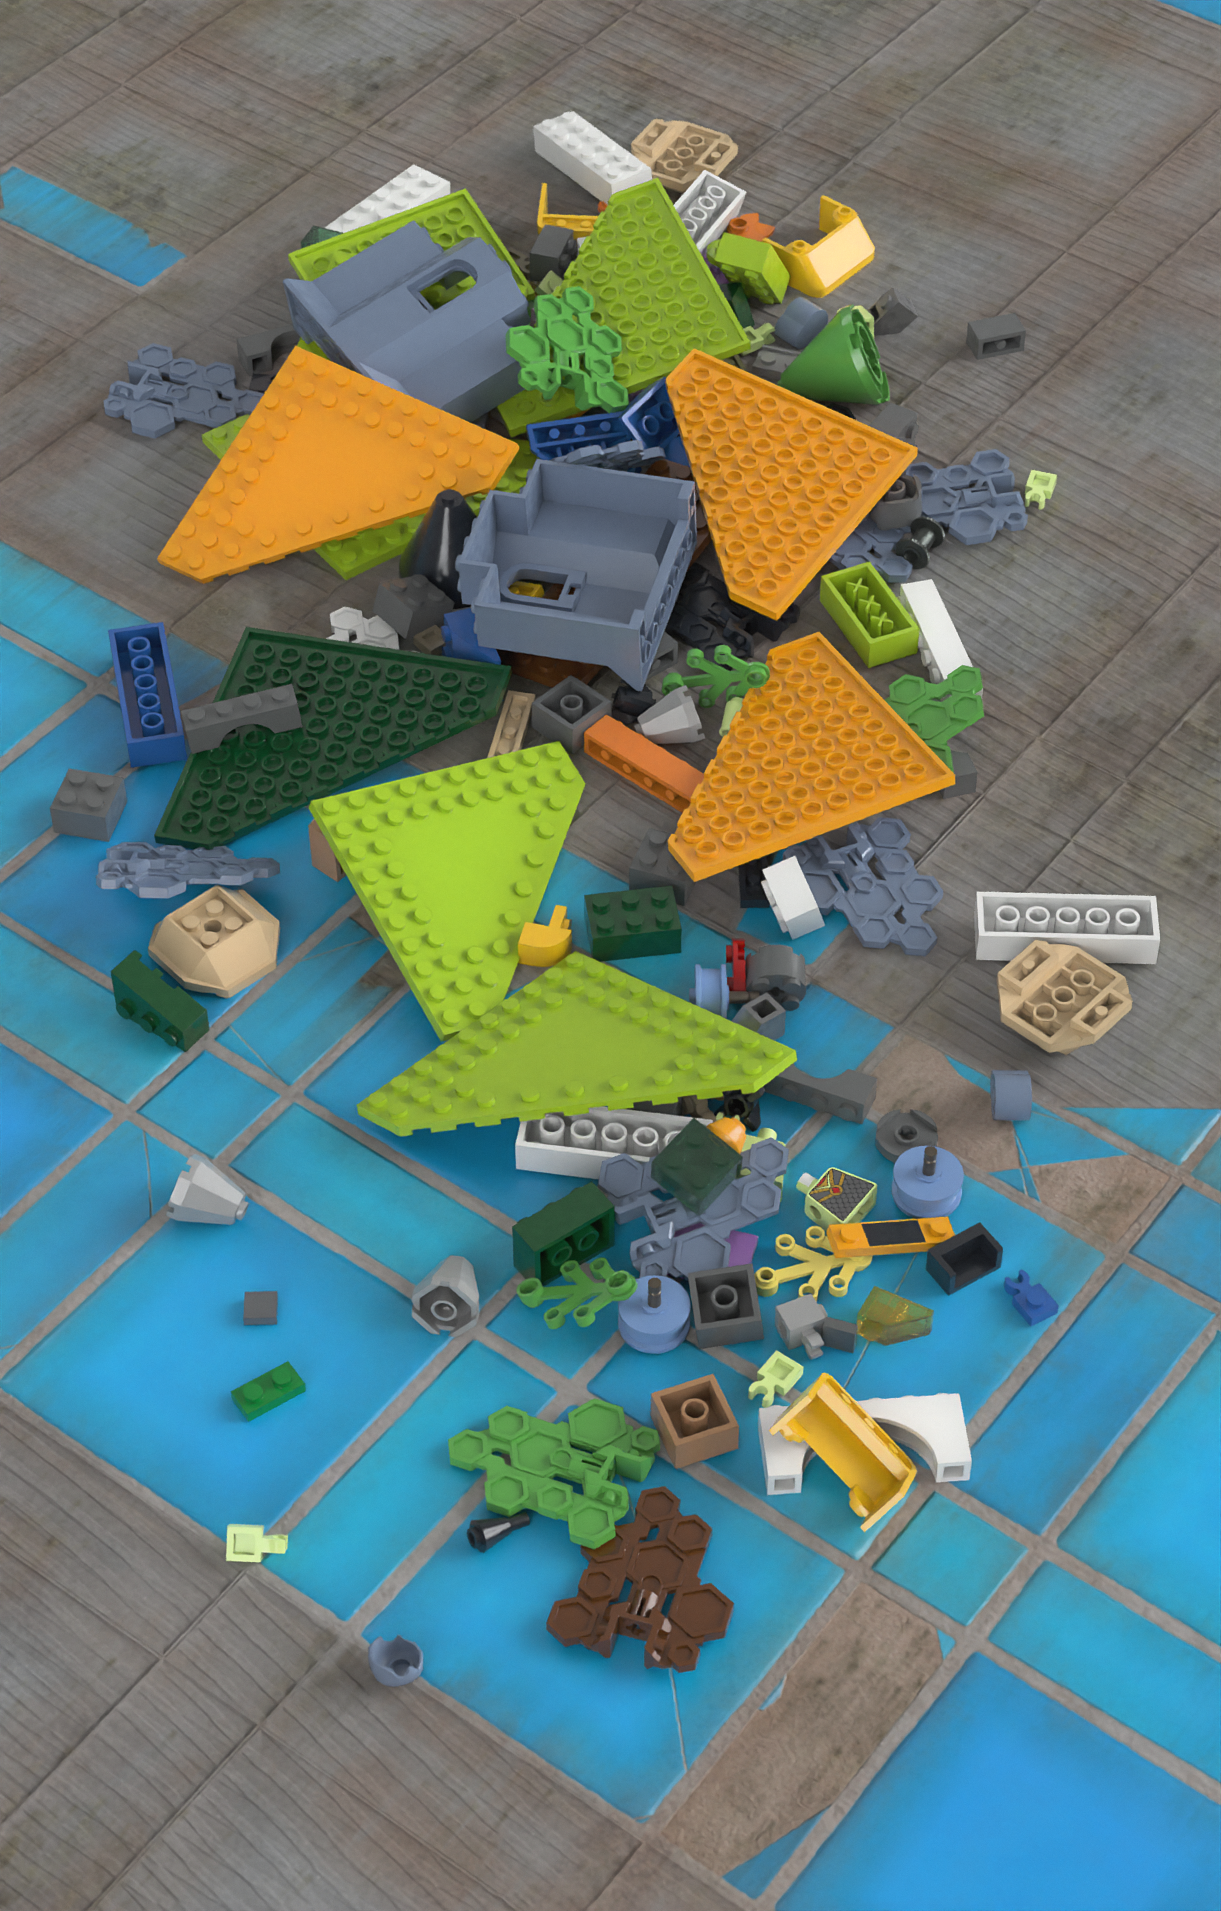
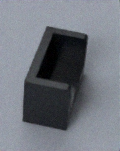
(964, 1258)

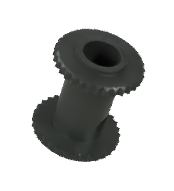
(925, 534)

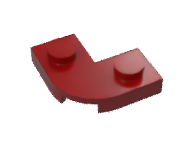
(736, 956)

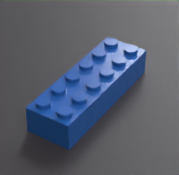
(147, 695)

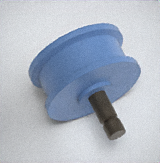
(713, 992)
(927, 1182)
(655, 1315)

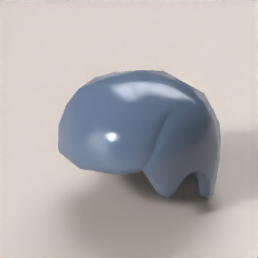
(395, 1661)

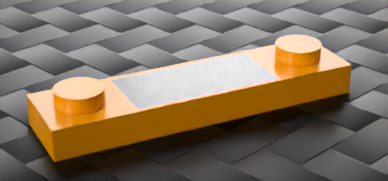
(888, 1236)

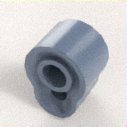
(801, 323)
(1011, 1095)

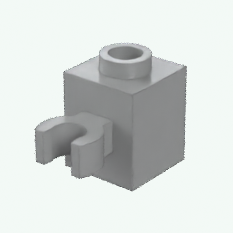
(801, 1324)

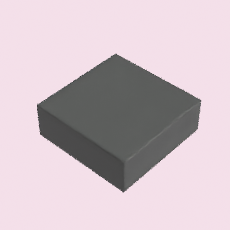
(260, 1308)
(839, 1334)

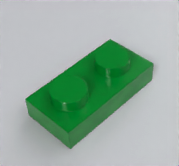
(268, 1391)

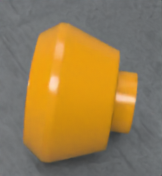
(730, 1131)

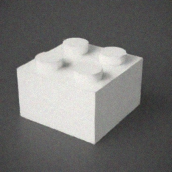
(795, 903)

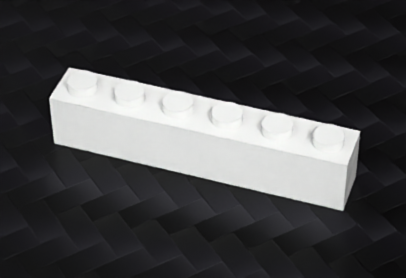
(938, 638)

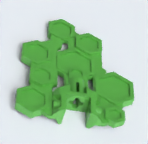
(568, 341)
(935, 720)
(543, 1452)

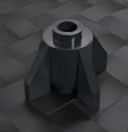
(631, 702)
(743, 1105)

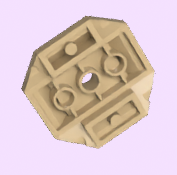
(682, 152)
(217, 942)
(1061, 996)

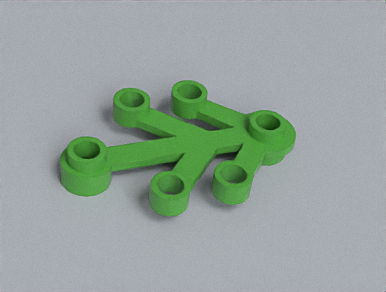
(750, 674)
(617, 1287)

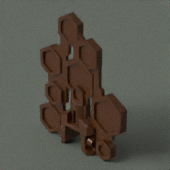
(655, 1570)

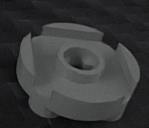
(894, 1124)

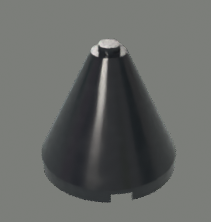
(438, 543)

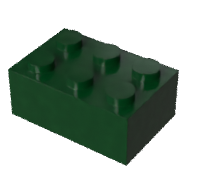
(632, 923)
(564, 1230)

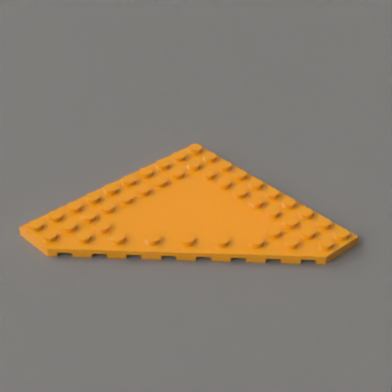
(325, 462)
(775, 476)
(802, 762)

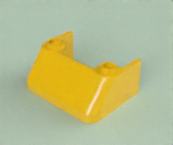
(581, 225)
(833, 259)
(850, 1446)

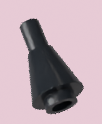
(488, 1532)

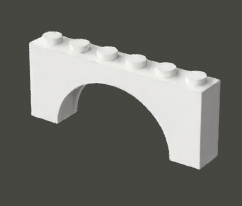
(925, 1424)

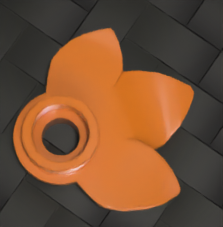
(750, 227)

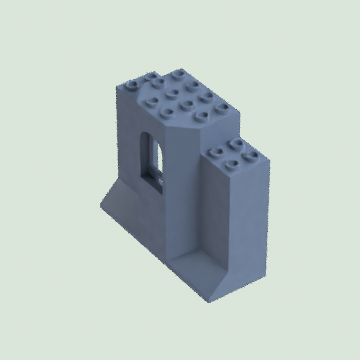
(381, 326)
(592, 529)

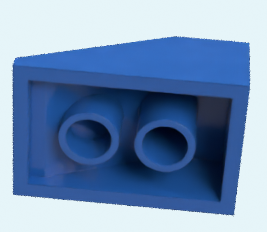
(651, 417)
(462, 641)

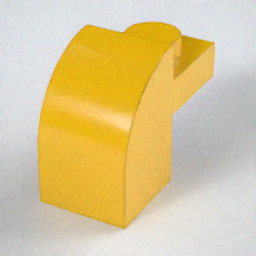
(545, 944)

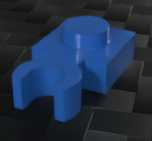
(1030, 1301)

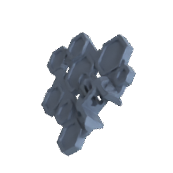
(193, 402)
(619, 457)
(971, 512)
(867, 536)
(168, 868)
(870, 901)
(705, 1248)

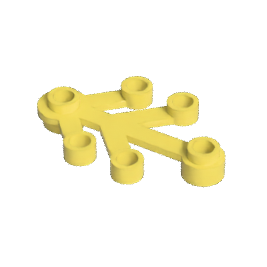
(814, 1264)

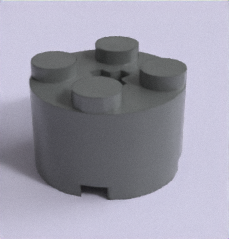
(899, 504)
(777, 973)

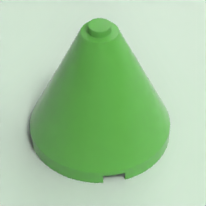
(839, 364)

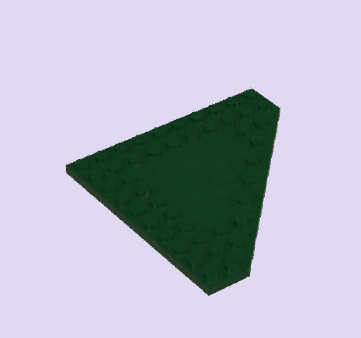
(357, 715)

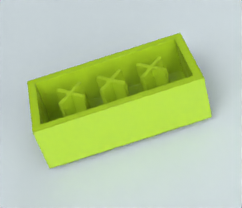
(754, 266)
(869, 614)

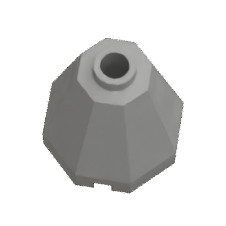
(671, 720)
(206, 1195)
(447, 1298)

